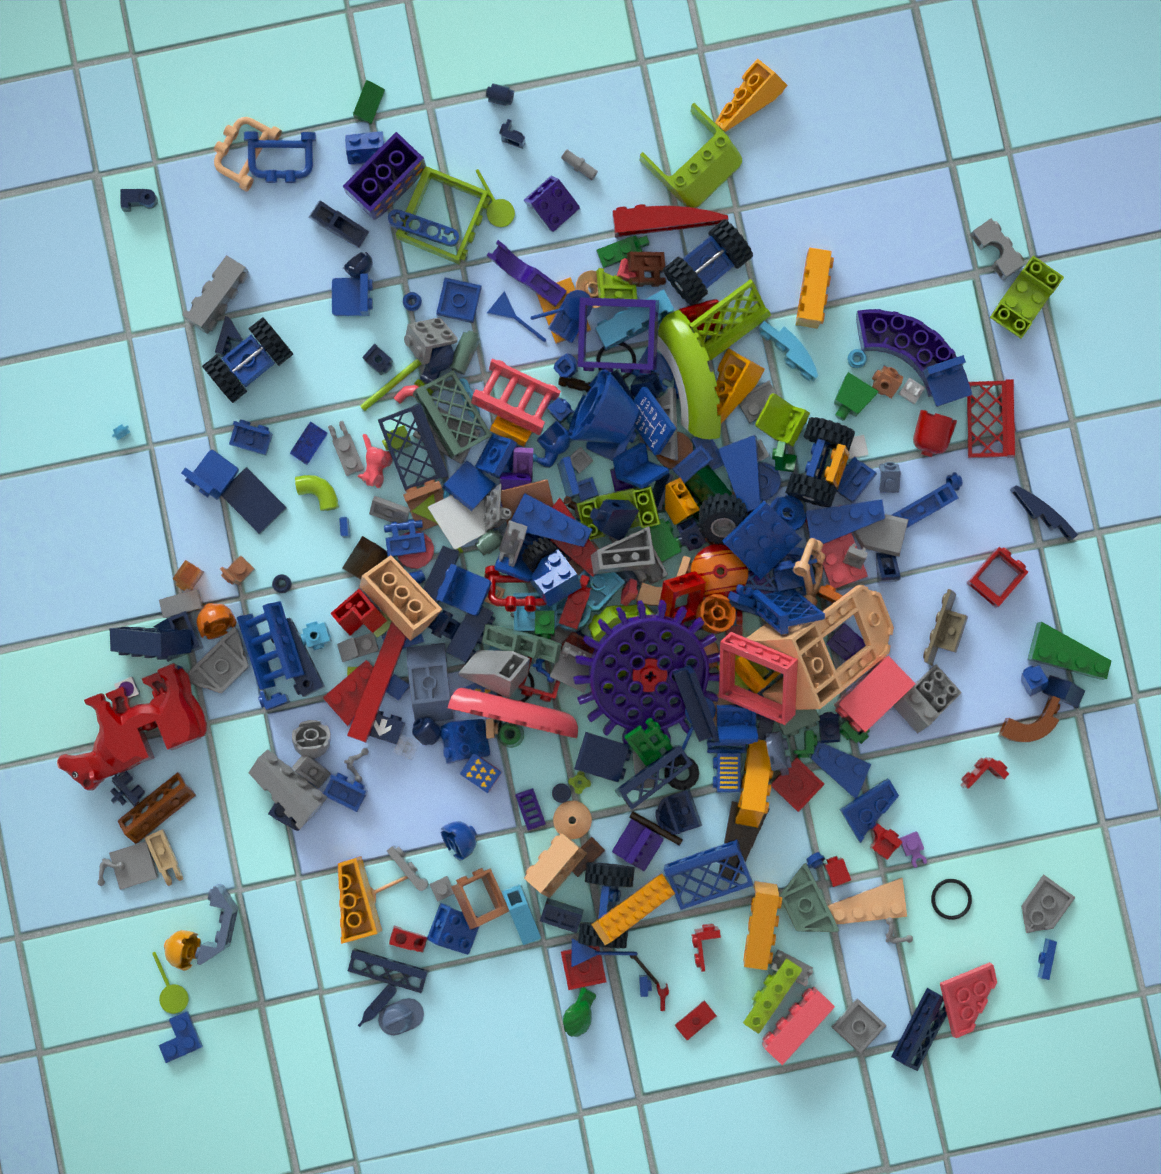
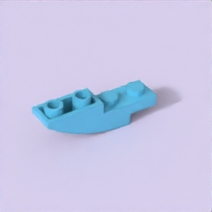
(796, 355)

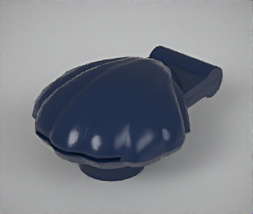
(440, 360)

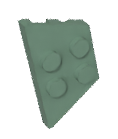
(806, 904)

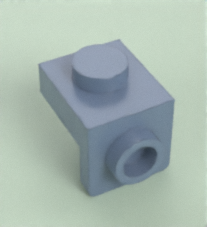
(889, 477)

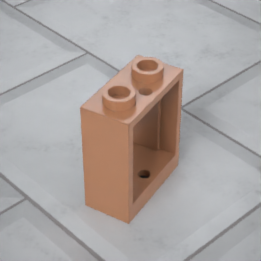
(493, 891)

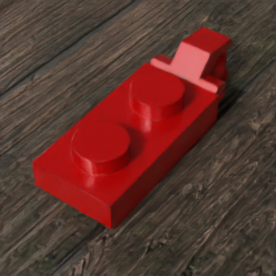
(576, 605)

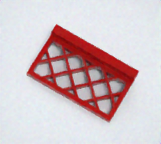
(1007, 419)

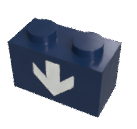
(387, 728)

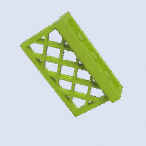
(736, 327)

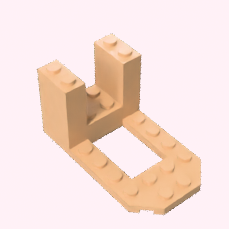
(816, 674)

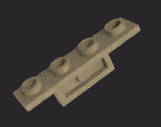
(947, 629)

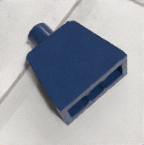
(614, 517)

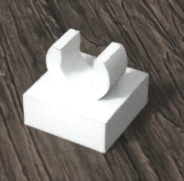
(911, 391)

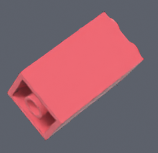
(874, 695)

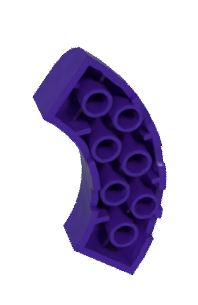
(903, 338)

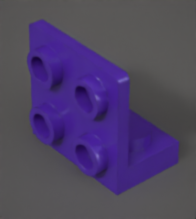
(552, 203)

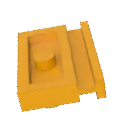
(510, 430)

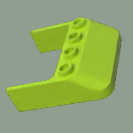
(704, 170)

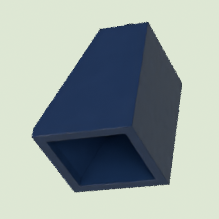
(603, 757)

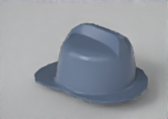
(401, 1016)

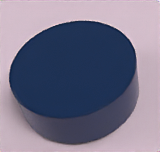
(561, 793)

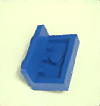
(362, 146)
(250, 437)
(345, 792)

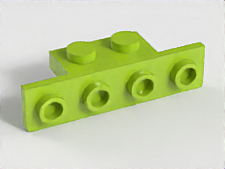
(771, 995)

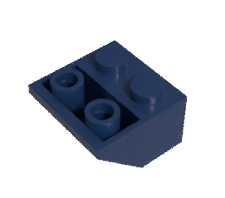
(182, 621)

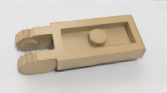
(163, 855)

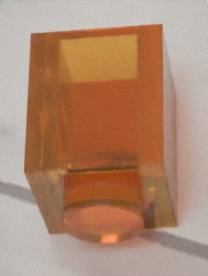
(187, 576)

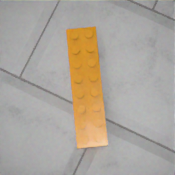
(633, 909)

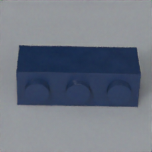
(470, 634)

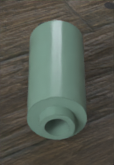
(464, 352)

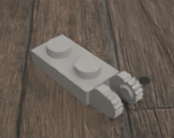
(346, 450)

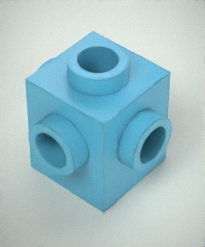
(323, 635)

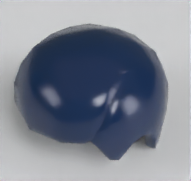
(359, 265)

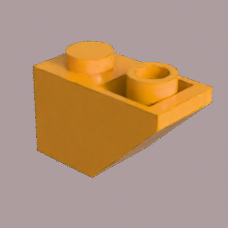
(679, 508)

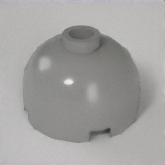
(311, 738)

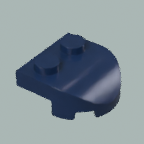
(678, 813)

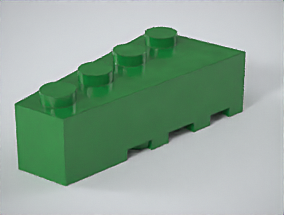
(1065, 653)

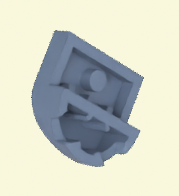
(776, 750)

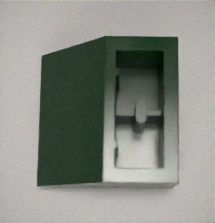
(705, 484)

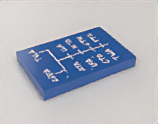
(652, 421)

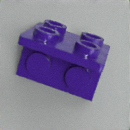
(637, 845)

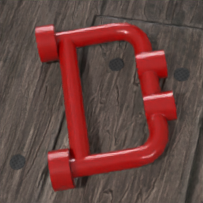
(510, 602)

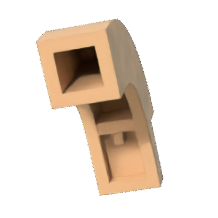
(651, 595)

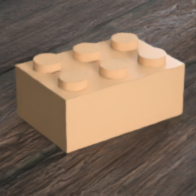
(554, 865)

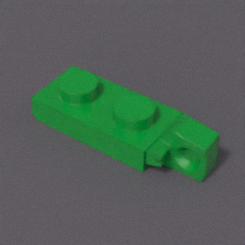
(617, 251)

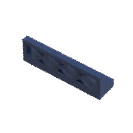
(437, 575)
(695, 703)
(647, 772)
(390, 964)
(920, 1028)

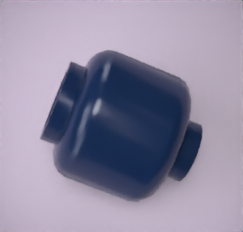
(426, 731)

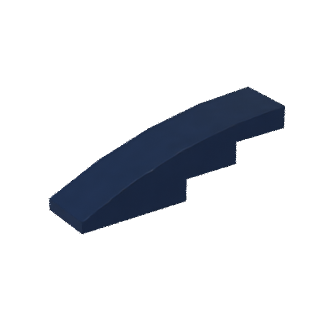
(1037, 508)

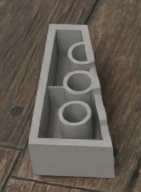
(216, 295)
(287, 787)

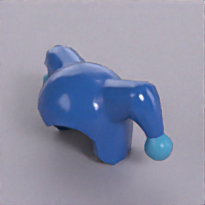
(554, 442)

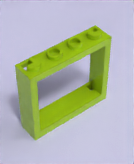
(428, 174)

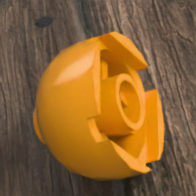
(181, 949)

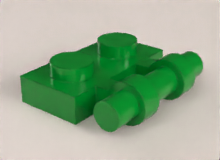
(644, 746)

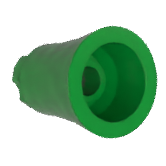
(514, 741)

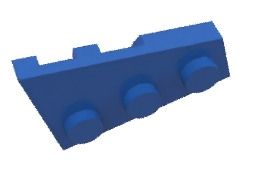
(842, 767)
(868, 808)

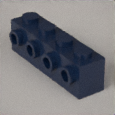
(311, 680)

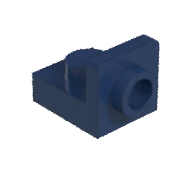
(511, 137)
(829, 728)

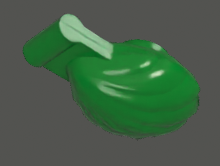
(578, 1015)

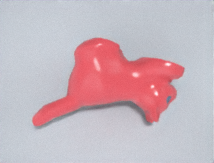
(376, 461)

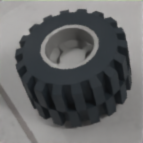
(720, 516)

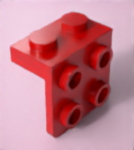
(996, 767)
(708, 931)

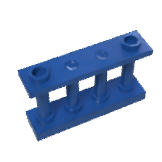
(283, 642)

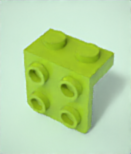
(782, 420)

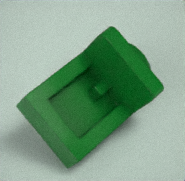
(783, 461)
(545, 624)
(849, 733)
(810, 741)

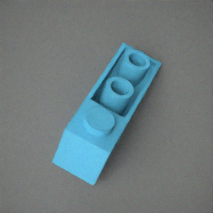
(521, 914)

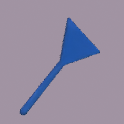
(503, 308)
(582, 952)

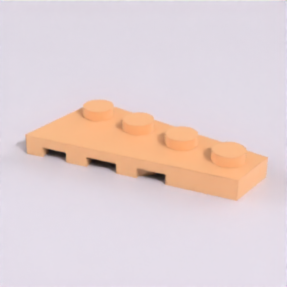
(871, 905)

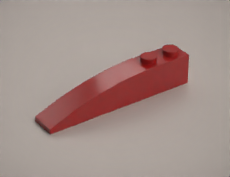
(654, 219)

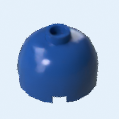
(459, 838)

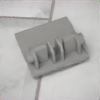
(495, 515)
(567, 667)

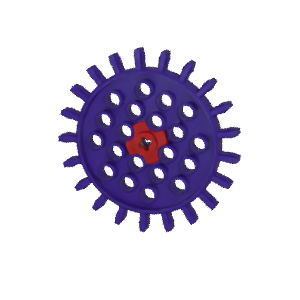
(623, 633)

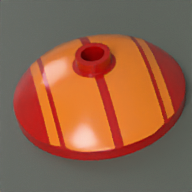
(715, 557)

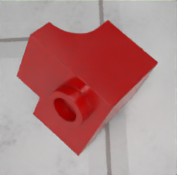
(885, 841)

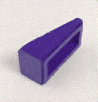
(537, 807)

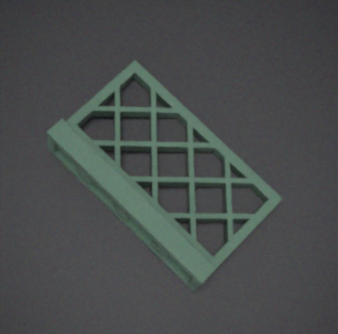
(440, 425)

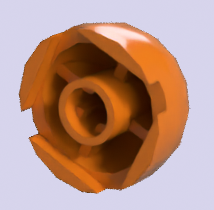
(716, 614)
(215, 620)

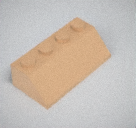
(400, 597)

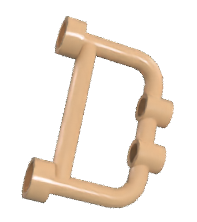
(231, 133)
(802, 568)

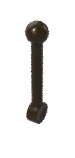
(644, 968)

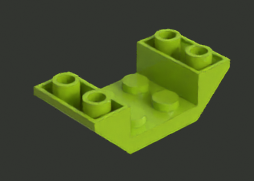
(1026, 297)
(640, 497)
(610, 616)

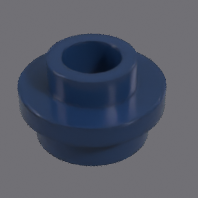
(275, 583)

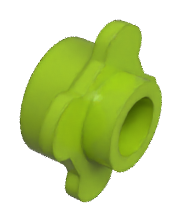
(579, 777)

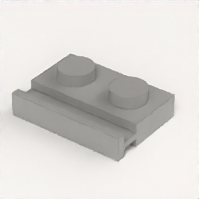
(755, 401)

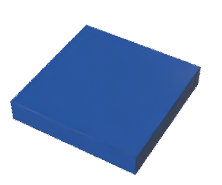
(459, 300)
(568, 477)
(469, 485)

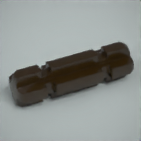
(574, 383)

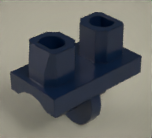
(121, 783)

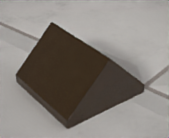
(364, 557)

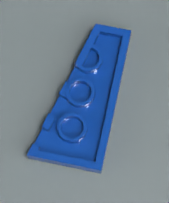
(837, 521)
(549, 522)

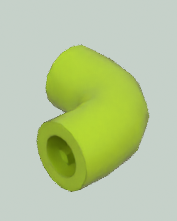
(320, 488)

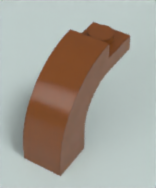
(1019, 732)

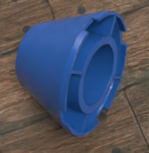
(603, 413)

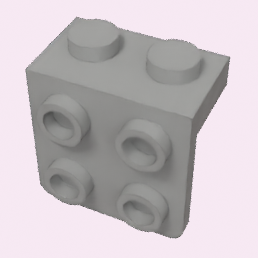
(426, 335)

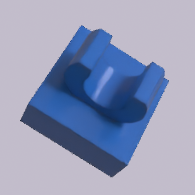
(742, 598)

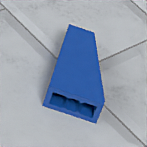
(743, 470)

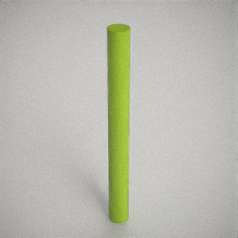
(390, 385)

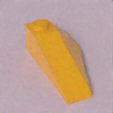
(757, 90)
(735, 381)

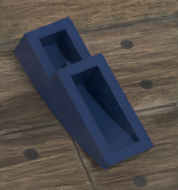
(338, 224)

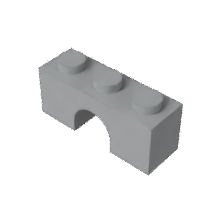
(990, 235)

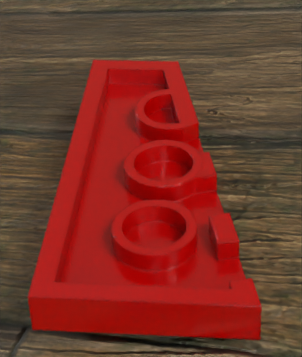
(579, 554)

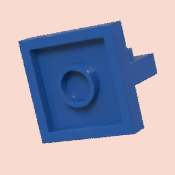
(497, 456)

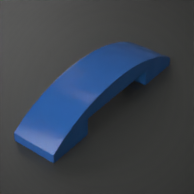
(928, 504)

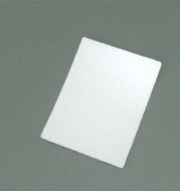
(458, 521)

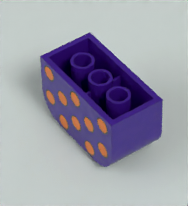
(385, 176)

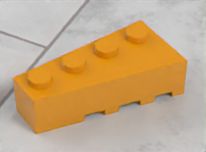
(813, 288)
(762, 925)

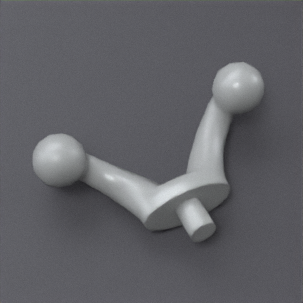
(350, 761)
(104, 864)
(890, 938)

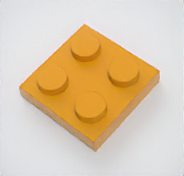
(839, 460)

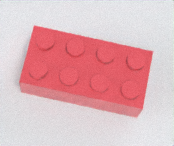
(797, 1025)

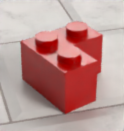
(358, 611)

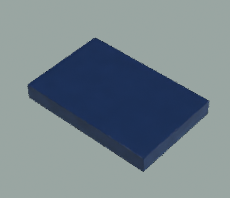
(253, 500)

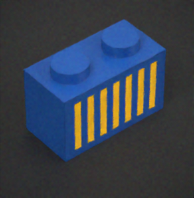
(727, 772)

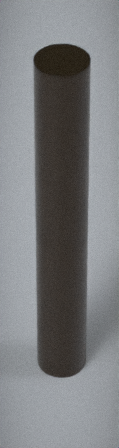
(656, 828)

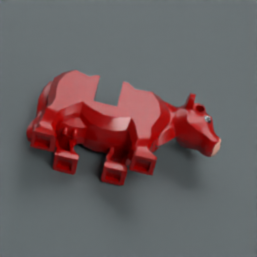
(121, 733)

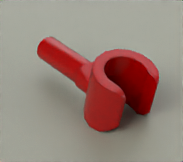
(662, 993)

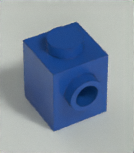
(1034, 680)

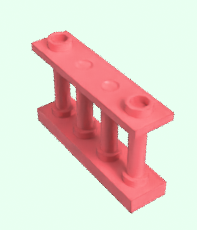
(515, 414)

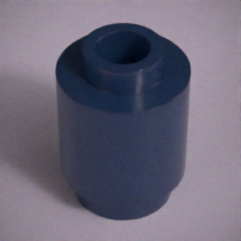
(499, 94)

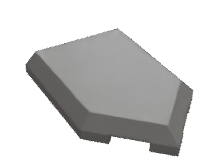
(884, 535)
(1045, 905)

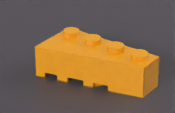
(755, 785)
(356, 902)

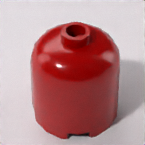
(933, 433)

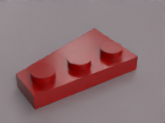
(348, 693)

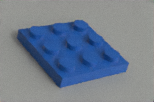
(762, 540)

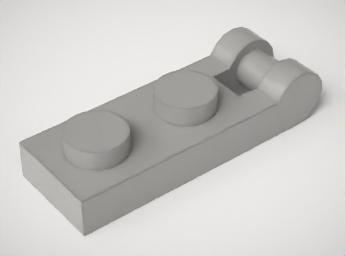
(408, 868)

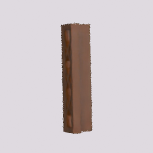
(157, 810)

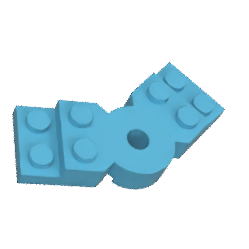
(602, 590)

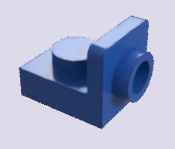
(275, 701)

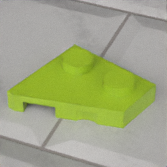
(614, 286)

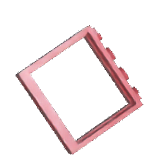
(765, 656)

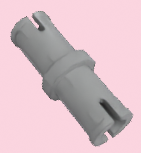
(579, 164)

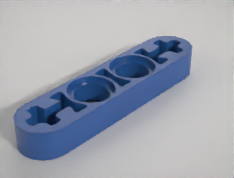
(422, 230)

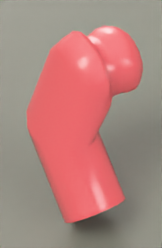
(405, 392)

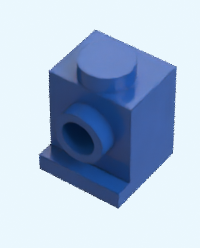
(560, 410)

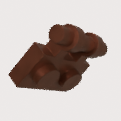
(646, 262)

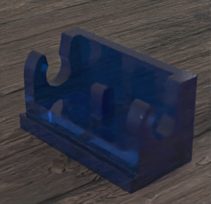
(308, 443)

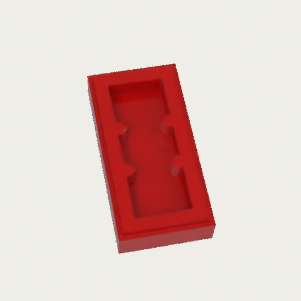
(695, 1020)

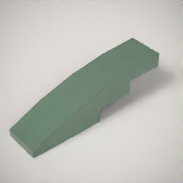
(522, 643)

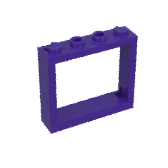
(625, 367)

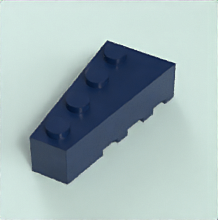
(150, 642)

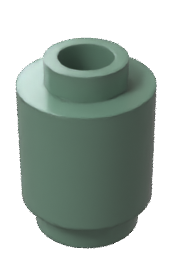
(489, 542)

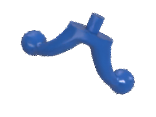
(538, 665)

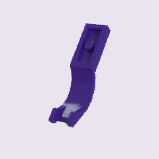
(527, 274)

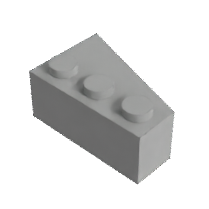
(627, 554)

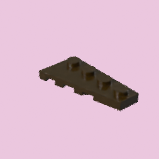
(746, 837)

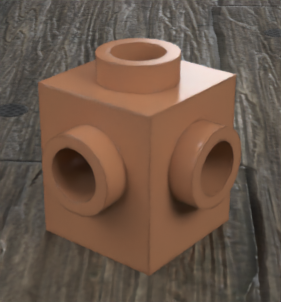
(887, 381)

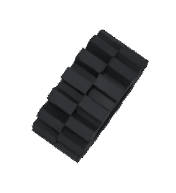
(537, 551)
(687, 783)

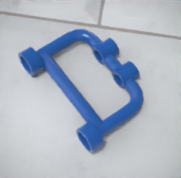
(272, 175)

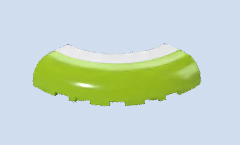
(692, 376)

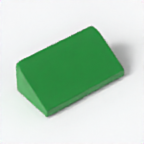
(368, 102)

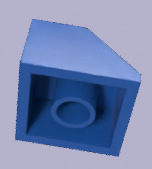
(554, 578)

